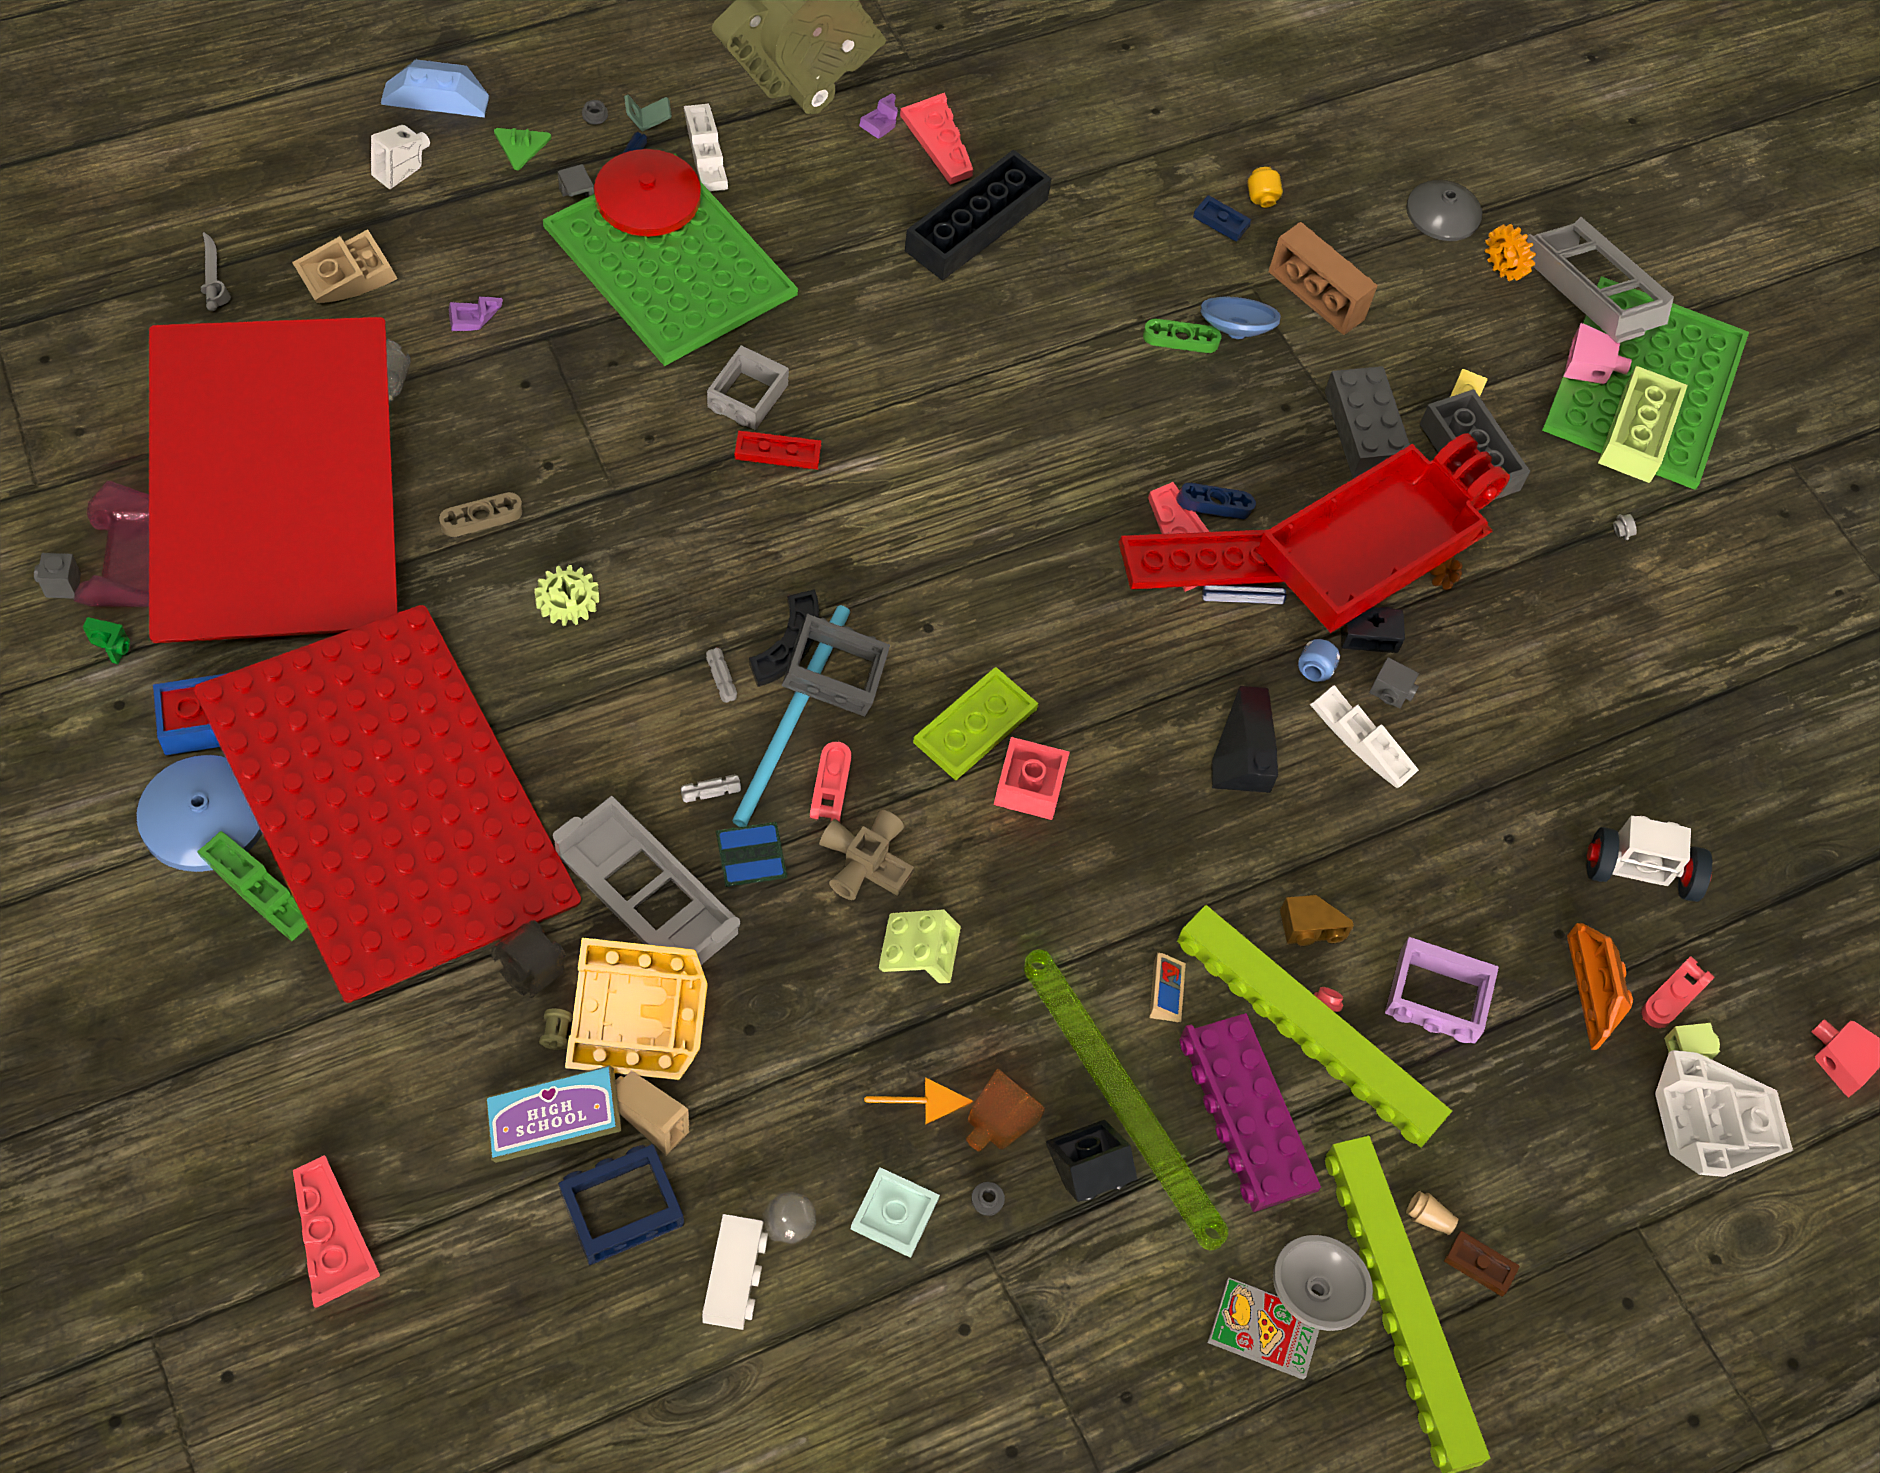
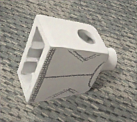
(396, 154)

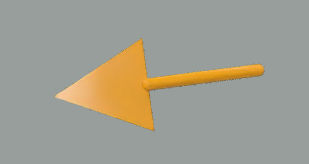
(937, 1100)

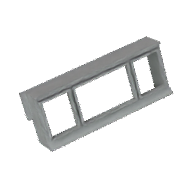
(1620, 324)

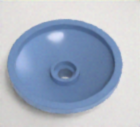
(1240, 316)

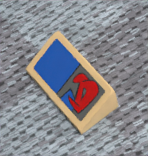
(1167, 988)

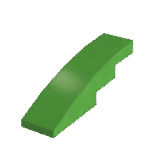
(254, 884)

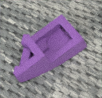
(882, 119)
(473, 316)

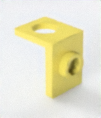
(1469, 381)

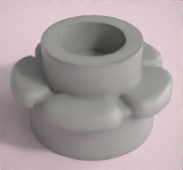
(1625, 526)

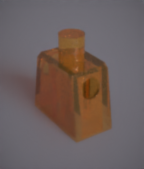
(1002, 1113)

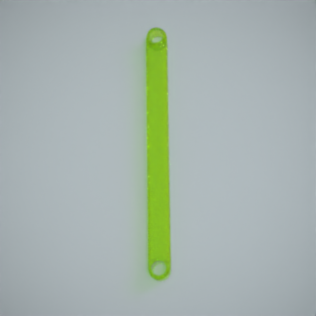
(1126, 1100)

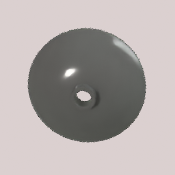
(1444, 210)

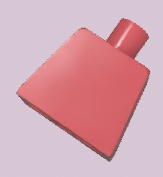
(1848, 1054)

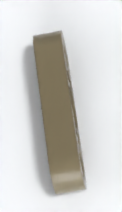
(488, 504)

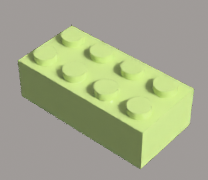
(1643, 424)

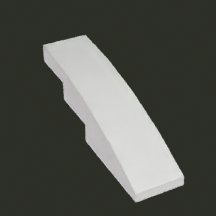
(705, 147)
(1366, 740)

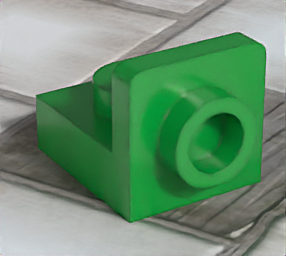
(107, 636)

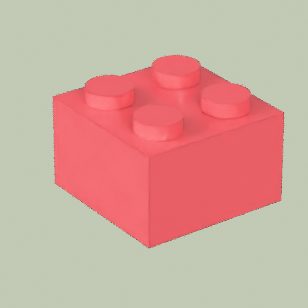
(1031, 778)

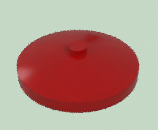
(647, 192)

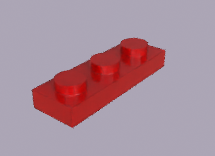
(778, 450)

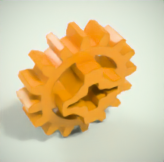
(1510, 252)

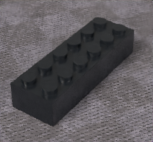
(977, 214)

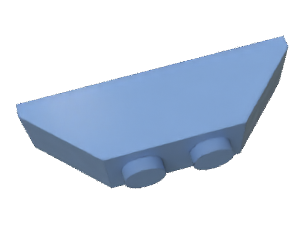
(436, 88)

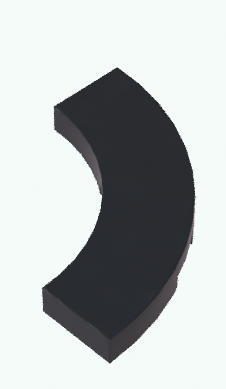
(774, 661)

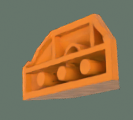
(1599, 981)

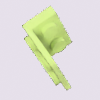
(921, 943)

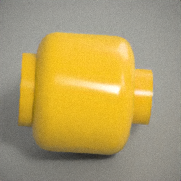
(1264, 187)

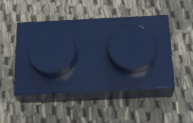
(1222, 218)

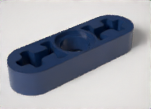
(1234, 502)

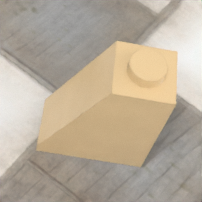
(652, 1111)

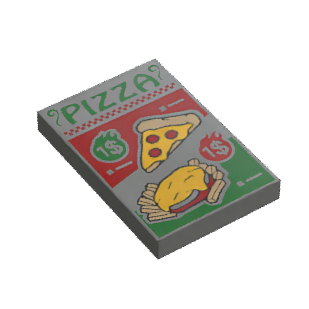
(1262, 1330)

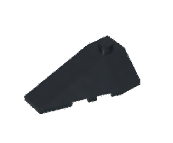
(1247, 745)

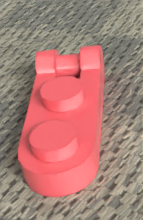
(831, 781)
(1675, 994)

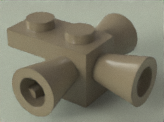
(867, 856)

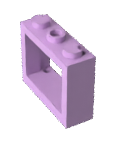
(1450, 965)

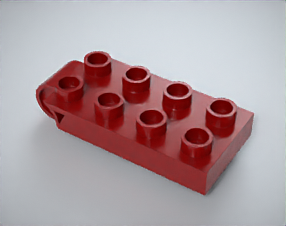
(1384, 529)

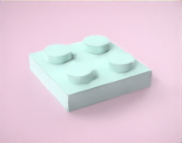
(895, 1212)

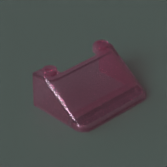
(126, 556)

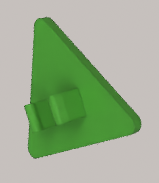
(521, 144)

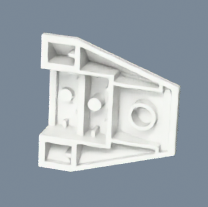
(1718, 1116)

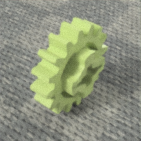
(554, 602)

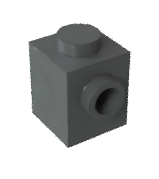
(57, 575)
(1395, 683)

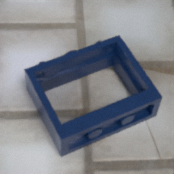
(633, 1233)

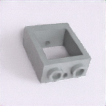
(756, 367)

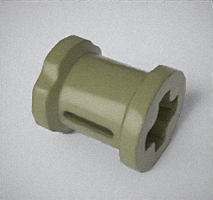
(556, 1039)

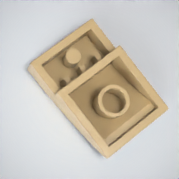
(344, 268)

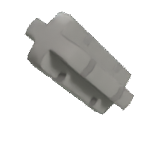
(721, 675)
(710, 788)

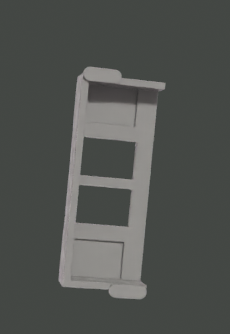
(610, 839)

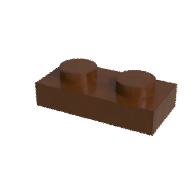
(1481, 1263)

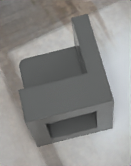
(575, 181)

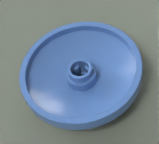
(189, 807)

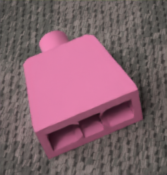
(1594, 356)

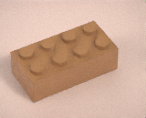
(1322, 278)

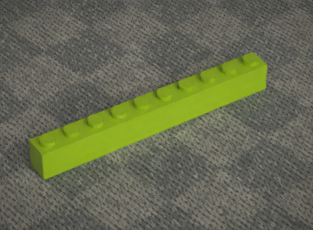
(1313, 1026)
(1406, 1307)

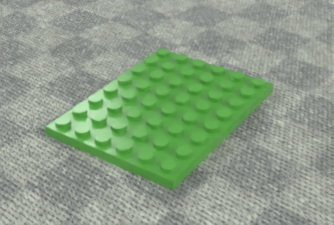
(675, 285)
(1686, 349)

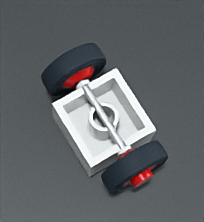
(1651, 854)

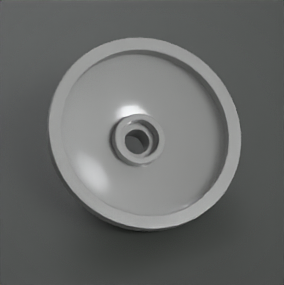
(1330, 1269)

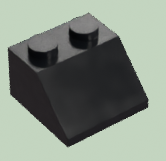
(1092, 1160)

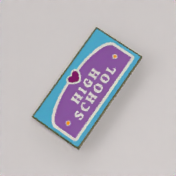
(553, 1114)

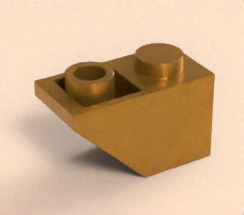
(1312, 920)

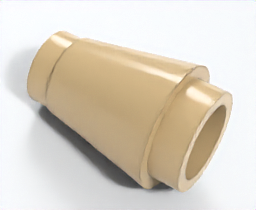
(1431, 1213)

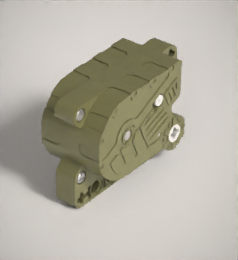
(798, 45)

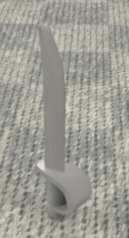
(212, 286)

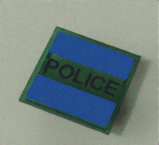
(751, 854)

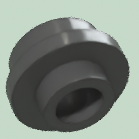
(594, 112)
(981, 1205)

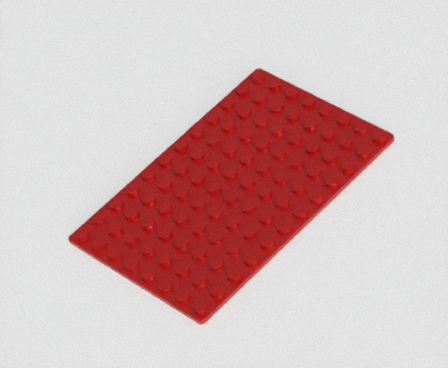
(269, 479)
(385, 801)

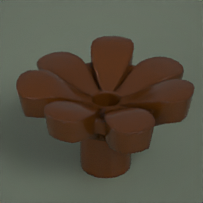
(1447, 573)

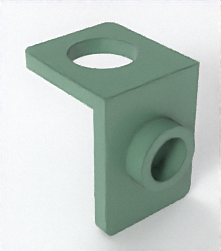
(649, 115)

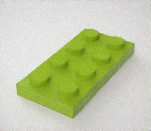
(975, 723)

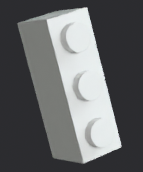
(734, 1272)

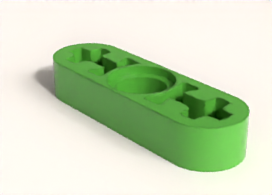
(1172, 341)

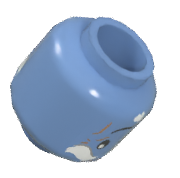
(1318, 660)

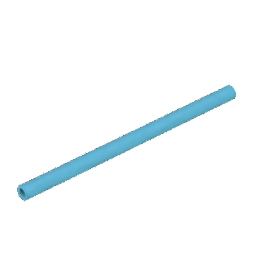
(784, 730)

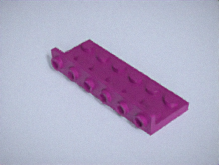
(1249, 1112)

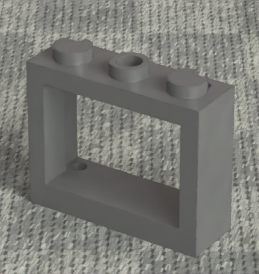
(829, 689)

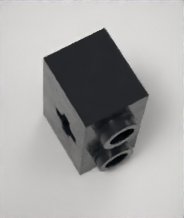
(1375, 631)

